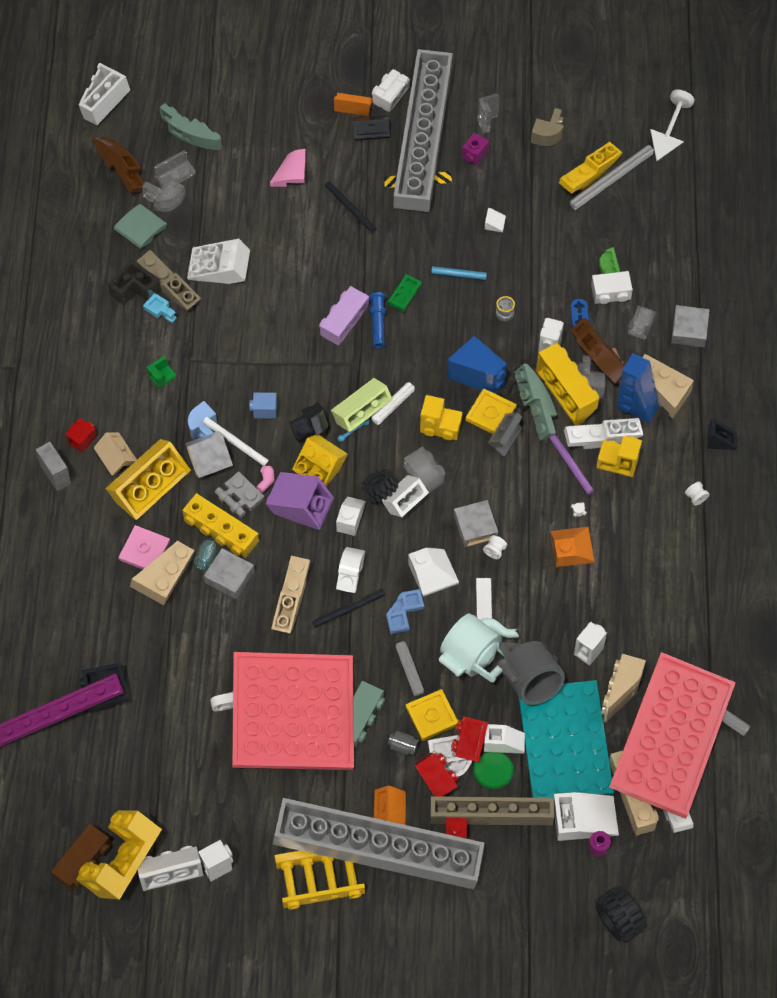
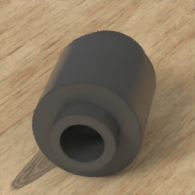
(403, 743)

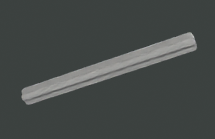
(611, 177)

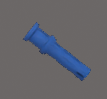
(377, 312)

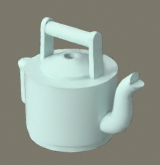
(473, 646)

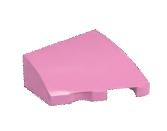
(291, 170)

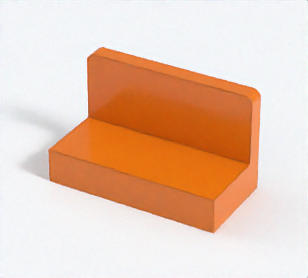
(352, 104)
(390, 804)

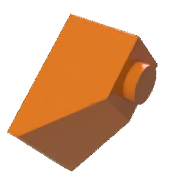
(572, 546)

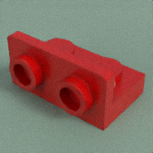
(469, 738)

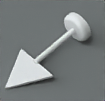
(662, 142)

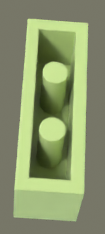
(361, 404)

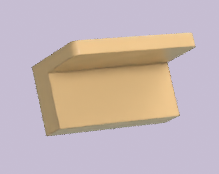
(114, 452)

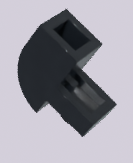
(311, 422)

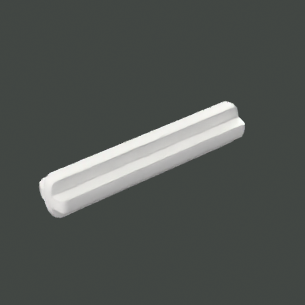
(397, 398)

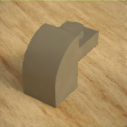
(548, 133)

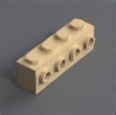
(640, 813)

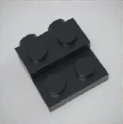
(96, 674)

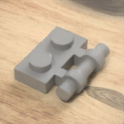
(243, 491)

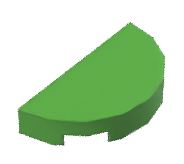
(608, 262)

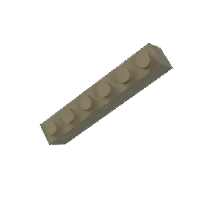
(493, 810)

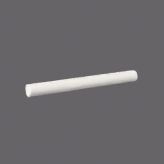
(235, 441)

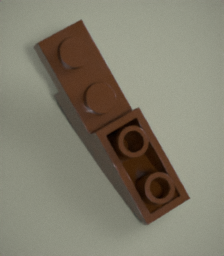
(121, 159)
(598, 350)

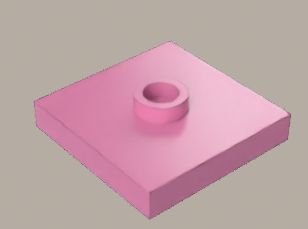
(143, 547)

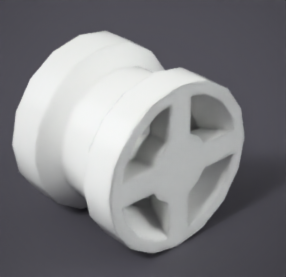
(697, 493)
(495, 547)

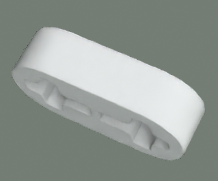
(222, 702)

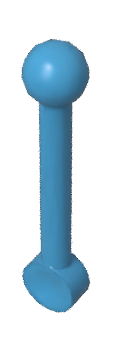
(341, 438)

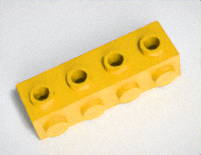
(220, 525)

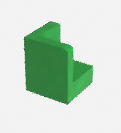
(160, 372)

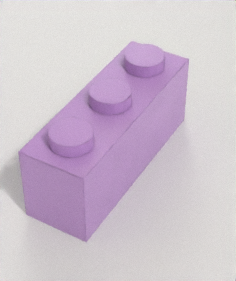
(344, 315)

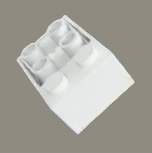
(219, 262)
(583, 814)

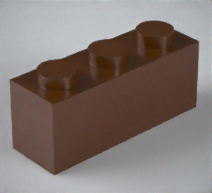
(86, 848)

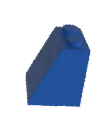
(477, 367)

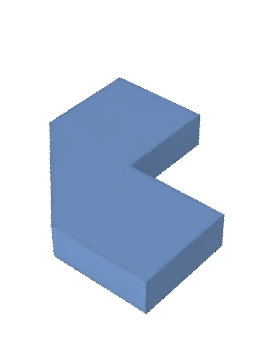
(405, 603)

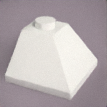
(432, 570)

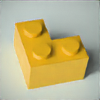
(439, 420)
(620, 457)

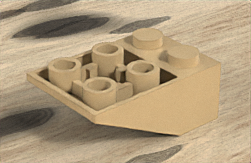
(622, 684)

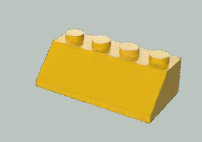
(567, 383)
(148, 478)

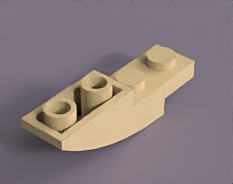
(291, 595)

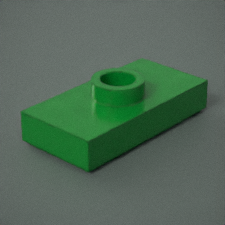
(404, 293)

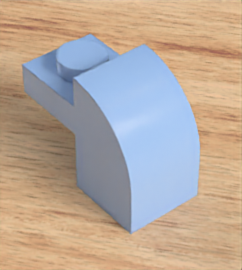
(195, 420)

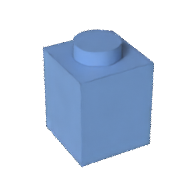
(264, 405)

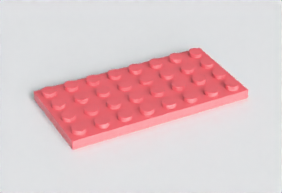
(672, 735)

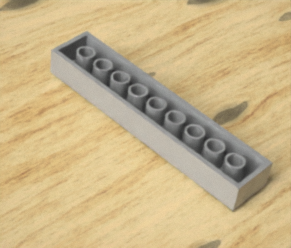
(423, 130)
(378, 843)

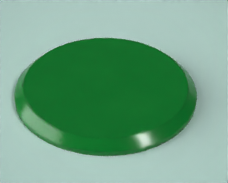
(493, 770)

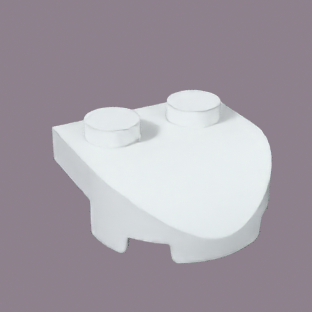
(443, 746)

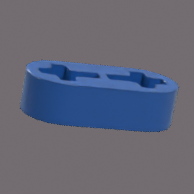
(574, 311)

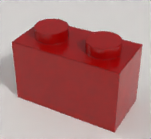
(436, 774)

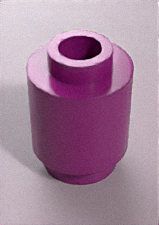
(599, 843)

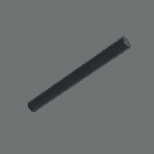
(350, 207)
(347, 608)

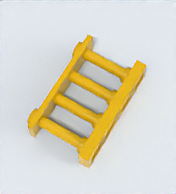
(288, 860)

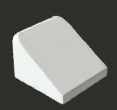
(494, 221)

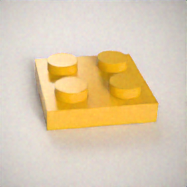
(489, 411)
(432, 715)

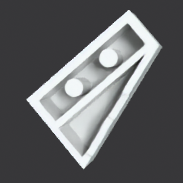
(104, 94)

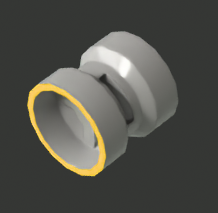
(503, 304)

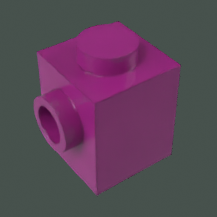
(475, 149)

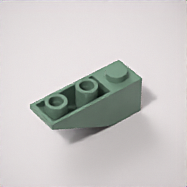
(365, 704)

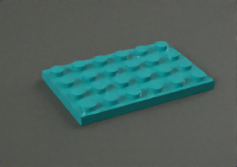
(567, 743)

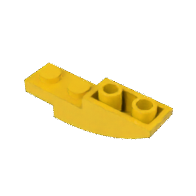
(593, 167)

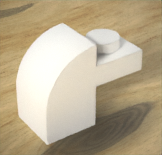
(349, 569)

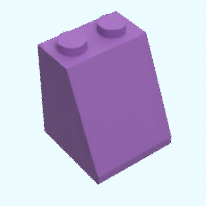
(300, 499)

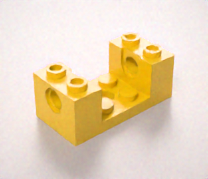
(112, 879)

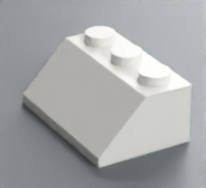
(170, 868)

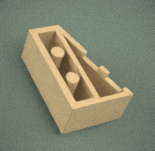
(670, 386)
(163, 573)

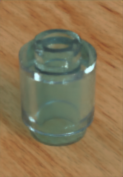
(205, 554)

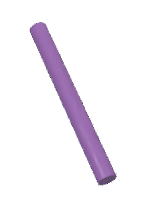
(572, 465)

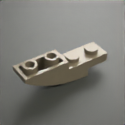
(171, 284)

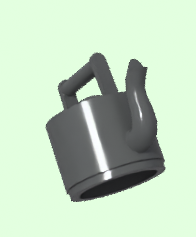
(531, 671)

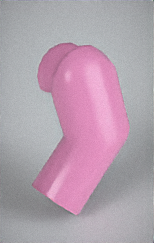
(268, 478)

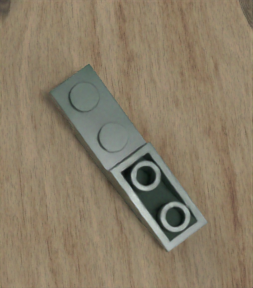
(191, 132)
(537, 397)

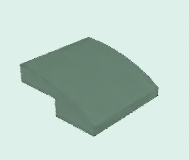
(140, 226)

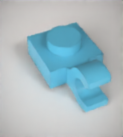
(159, 306)

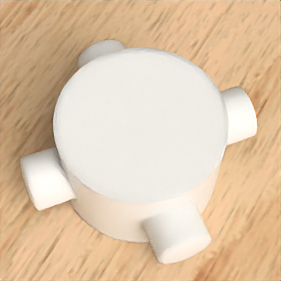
(578, 509)

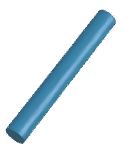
(459, 273)

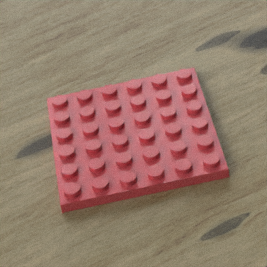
(292, 711)

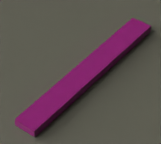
(60, 709)

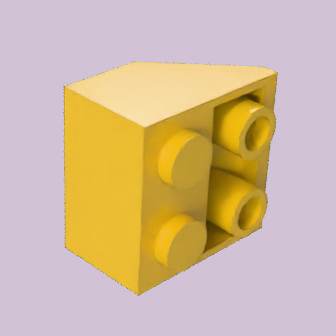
(319, 459)

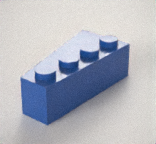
(637, 389)

